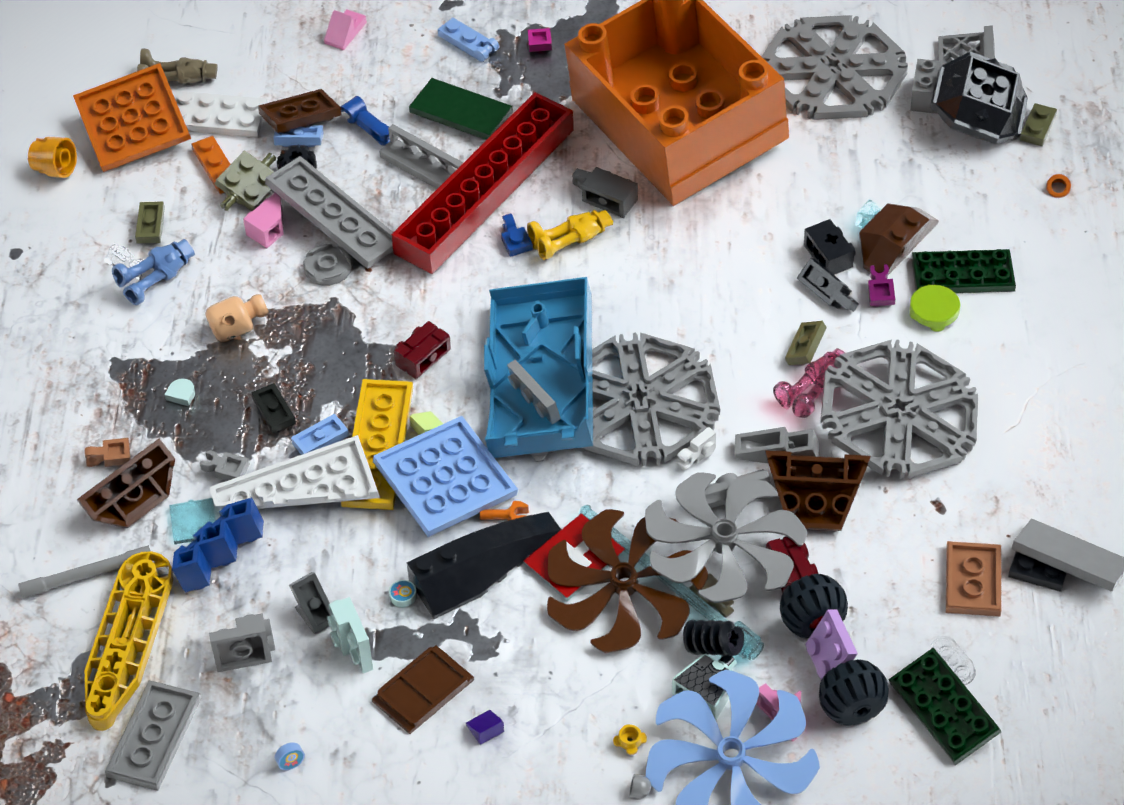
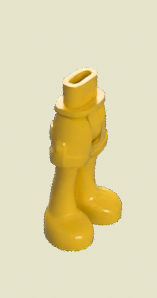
(576, 229)

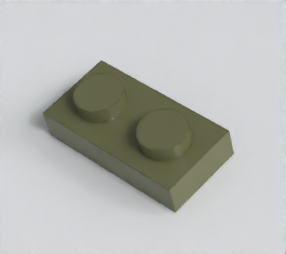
(1038, 124)
(150, 222)
(805, 343)

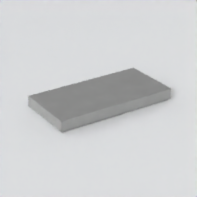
(1070, 554)
(153, 735)

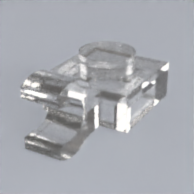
(120, 254)

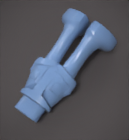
(163, 260)

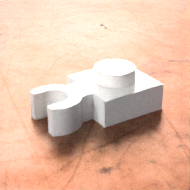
(700, 447)

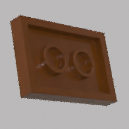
(299, 110)

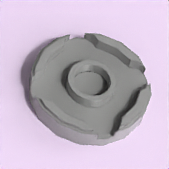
(327, 264)

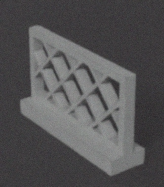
(986, 44)

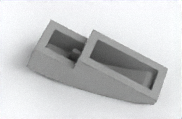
(752, 445)

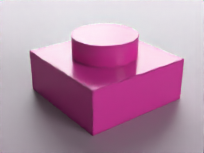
(539, 40)

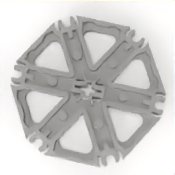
(849, 69)
(655, 391)
(900, 391)

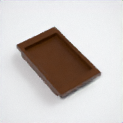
(422, 688)

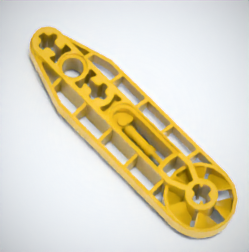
(138, 595)

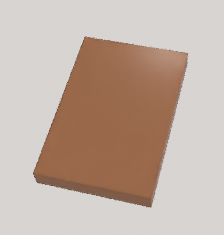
(973, 578)

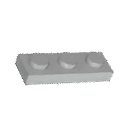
(533, 392)

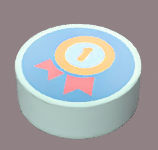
(402, 593)

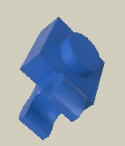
(515, 240)

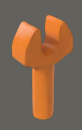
(505, 514)

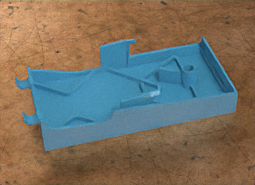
(551, 338)

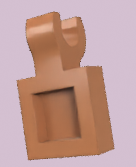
(113, 453)

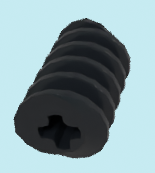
(713, 637)

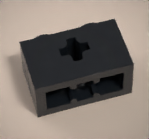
(829, 246)

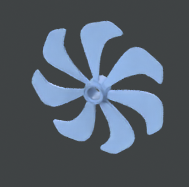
(743, 696)

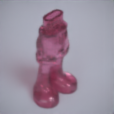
(802, 403)

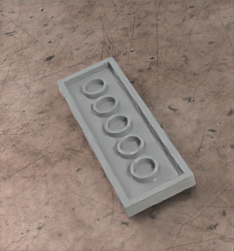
(332, 211)

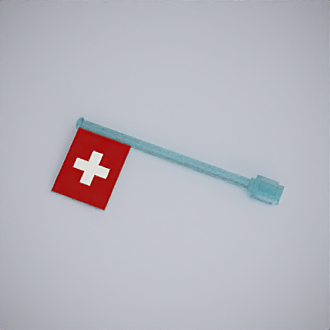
(581, 554)

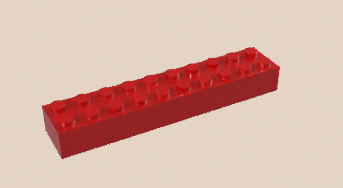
(482, 183)

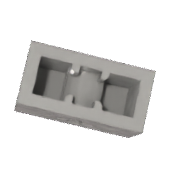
(924, 84)

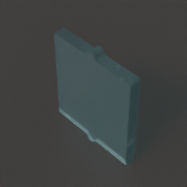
(189, 518)

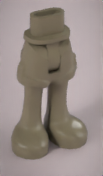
(182, 70)

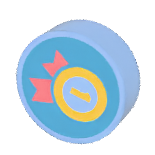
(289, 756)

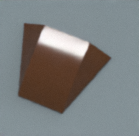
(817, 487)

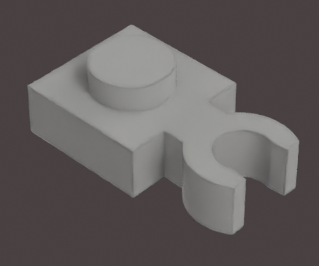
(225, 467)

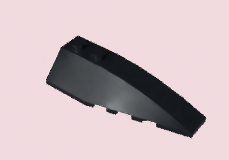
(474, 562)

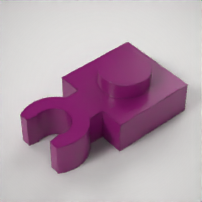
(881, 288)

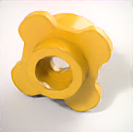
(633, 732)

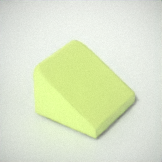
(424, 422)

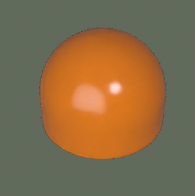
(1062, 179)

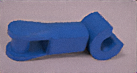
(368, 122)

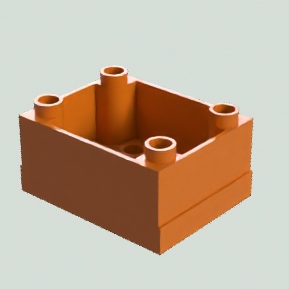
(677, 93)

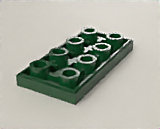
(460, 108)
(965, 270)
(944, 706)

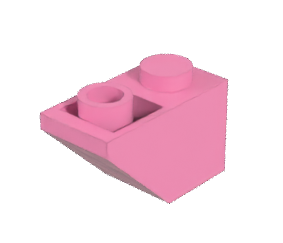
(265, 221)

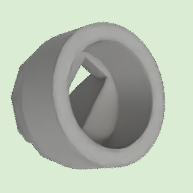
(640, 786)

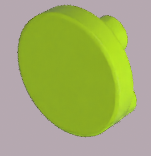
(934, 306)

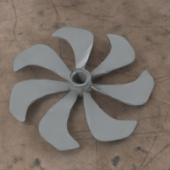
(722, 536)

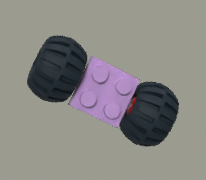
(848, 688)

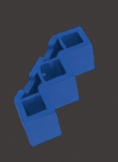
(217, 544)

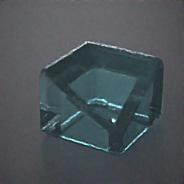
(866, 213)

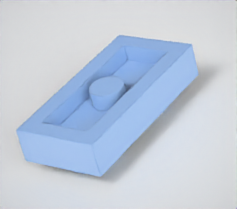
(307, 136)
(320, 435)

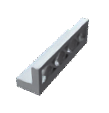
(417, 163)

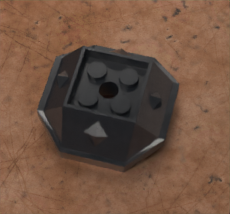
(980, 98)

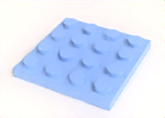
(445, 476)

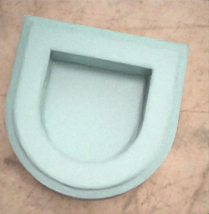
(180, 392)

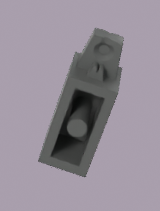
(606, 190)

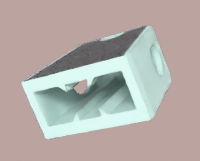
(696, 679)

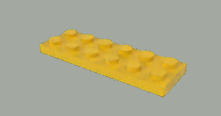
(381, 425)

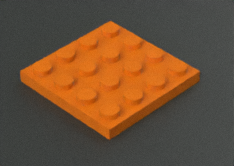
(131, 117)

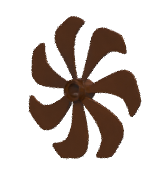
(626, 629)

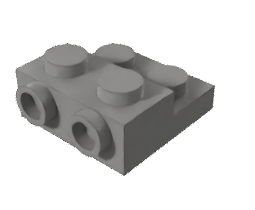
(243, 645)

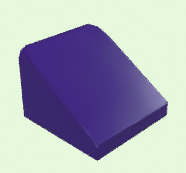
(486, 726)

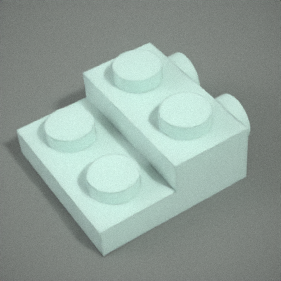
(349, 633)

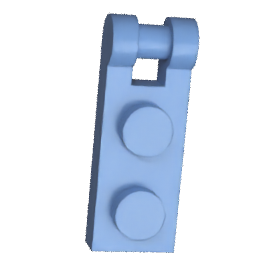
(468, 39)

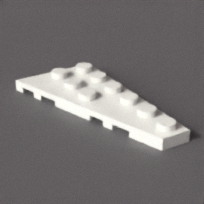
(316, 477)

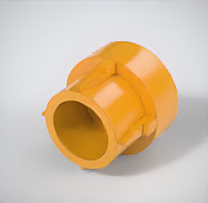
(53, 156)

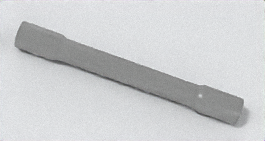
(42, 584)

